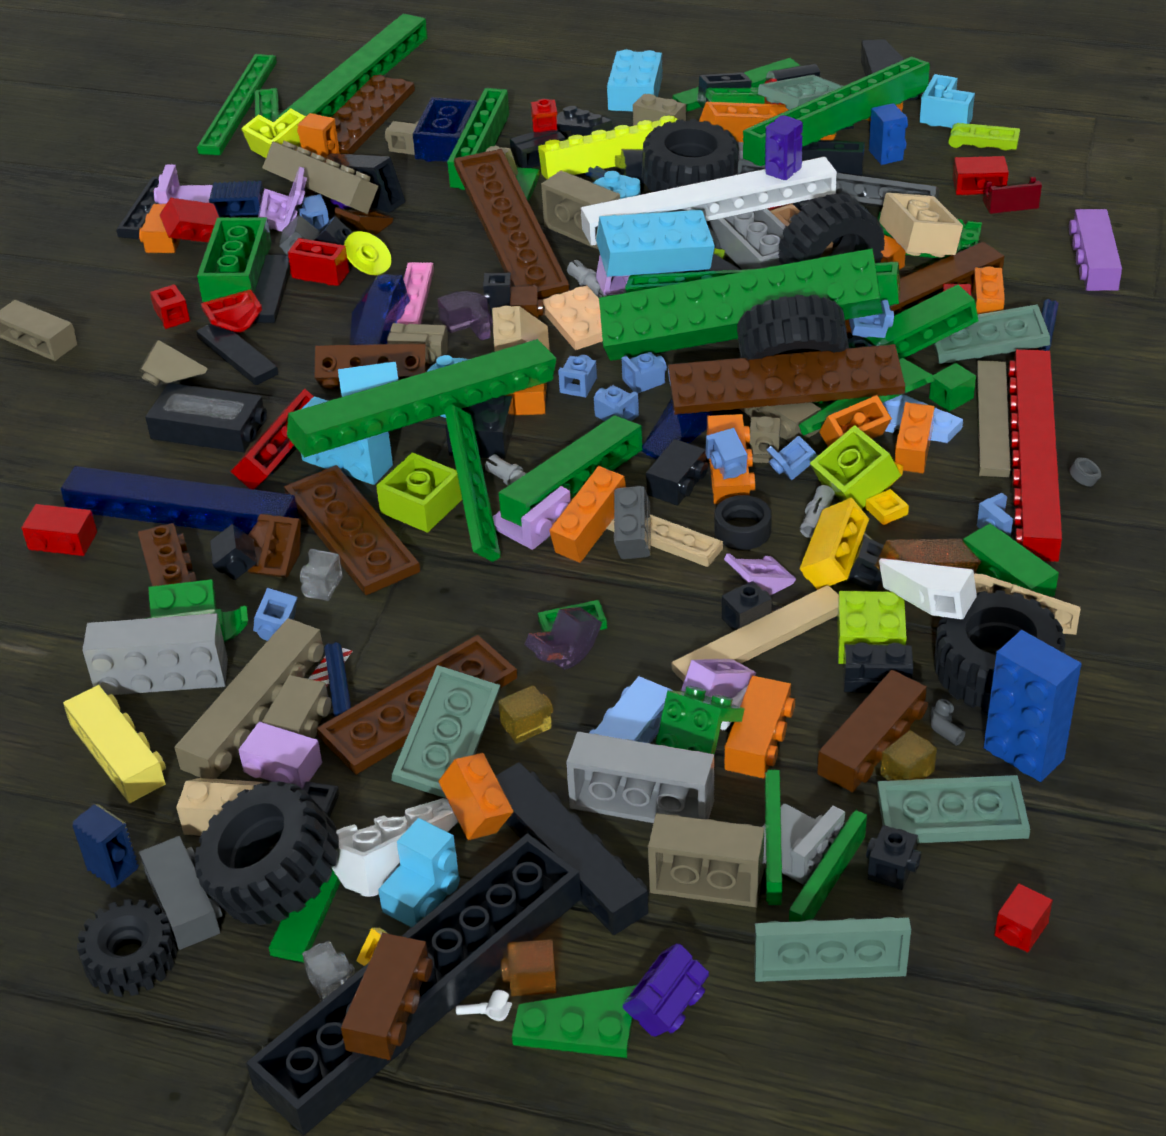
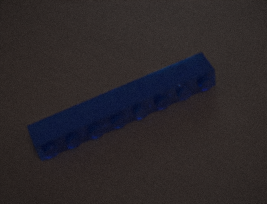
(172, 500)

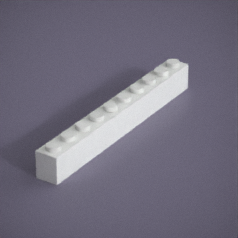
(722, 196)

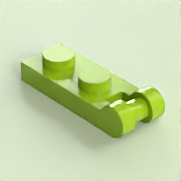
(984, 136)

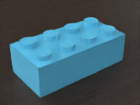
(654, 243)

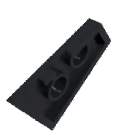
(581, 121)

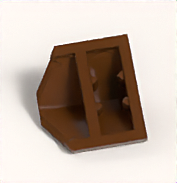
(360, 221)
(275, 545)

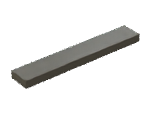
(993, 419)

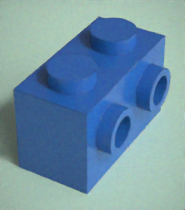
(887, 133)

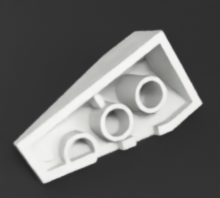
(371, 853)

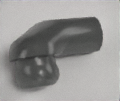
(942, 722)

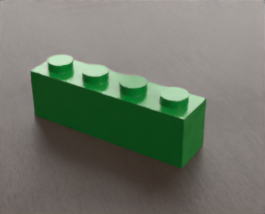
(929, 322)

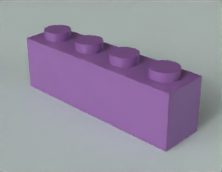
(1095, 249)

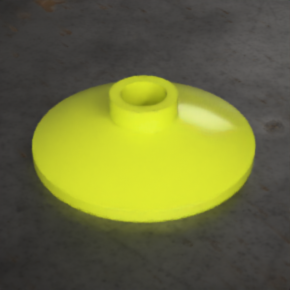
(367, 253)

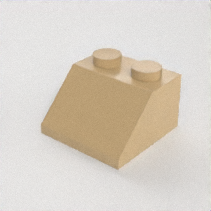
(517, 326)
(204, 798)

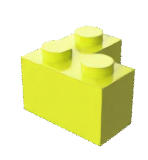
(262, 132)

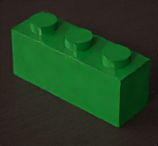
(1010, 561)

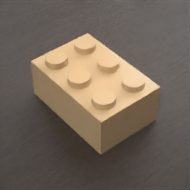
(920, 224)

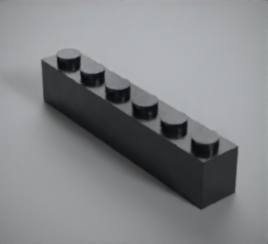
(604, 881)

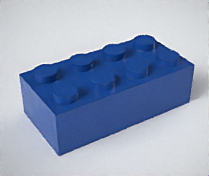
(1031, 705)

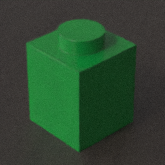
(952, 387)

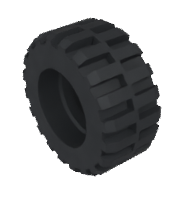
(687, 154)
(823, 223)
(792, 327)
(989, 622)
(287, 874)

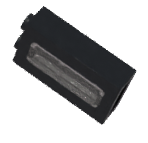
(206, 417)

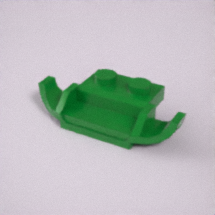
(195, 599)

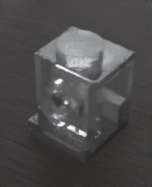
(321, 574)
(326, 968)

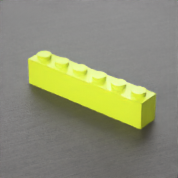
(594, 150)

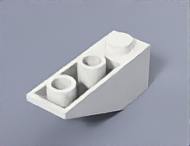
(932, 588)

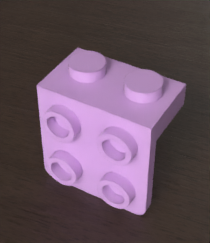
(170, 188)
(281, 208)
(537, 521)

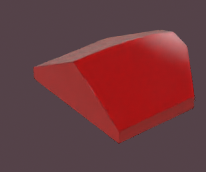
(233, 311)

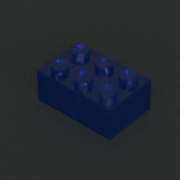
(441, 128)

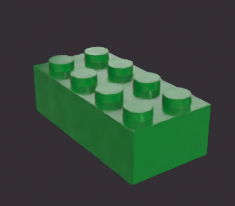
(234, 257)

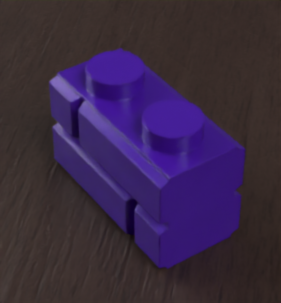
(783, 147)
(666, 991)

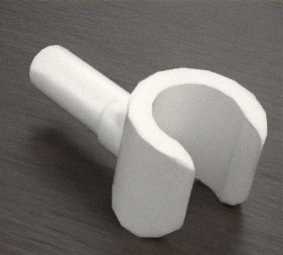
(496, 1008)

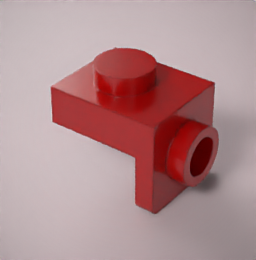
(544, 115)

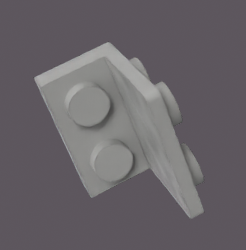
(806, 840)

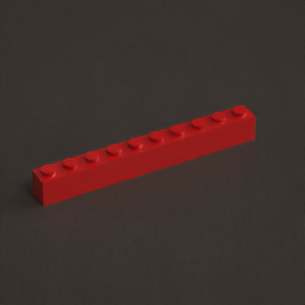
(1035, 454)

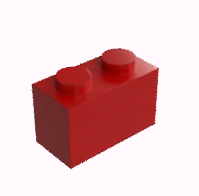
(973, 172)
(189, 219)
(318, 261)
(59, 529)

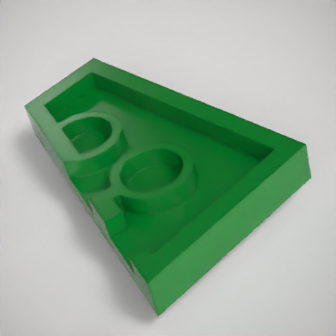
(577, 1023)

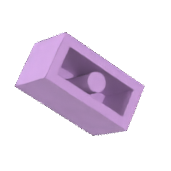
(280, 755)

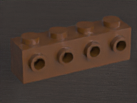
(409, 359)
(164, 555)
(873, 727)

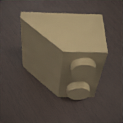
(168, 365)

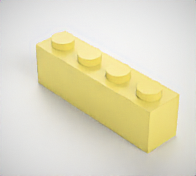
(115, 743)

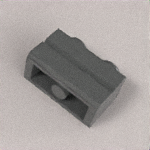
(632, 522)

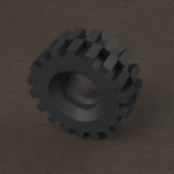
(119, 928)

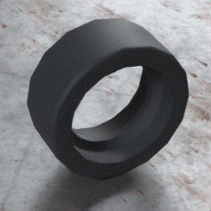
(742, 507)

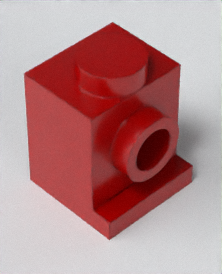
(170, 306)

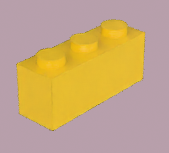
(834, 544)

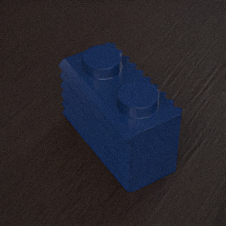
(236, 198)
(105, 845)

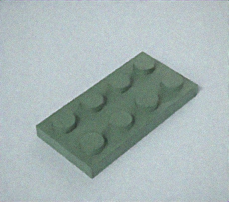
(796, 90)
(995, 334)
(444, 728)
(955, 808)
(831, 949)

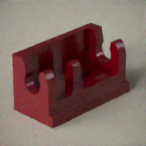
(1012, 197)

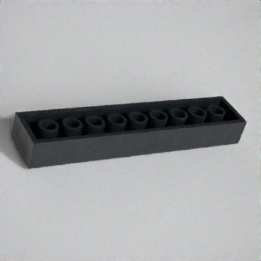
(466, 936)

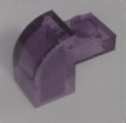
(465, 310)
(568, 640)

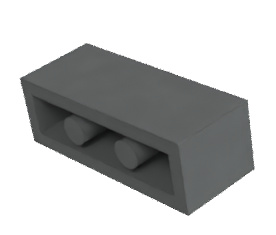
(178, 892)

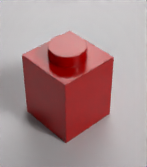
(1023, 918)

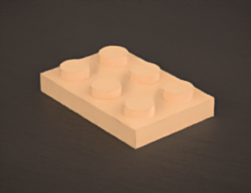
(576, 316)

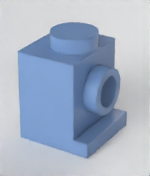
(314, 211)
(578, 368)
(643, 371)
(616, 402)
(727, 453)
(270, 616)

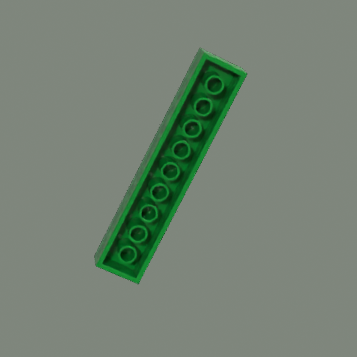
(711, 307)

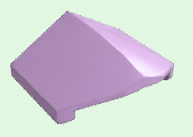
(765, 573)

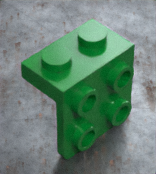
(695, 720)

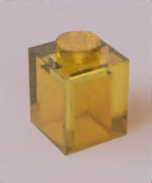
(525, 714)
(909, 758)

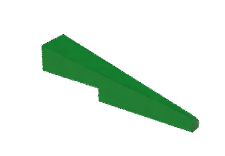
(913, 377)

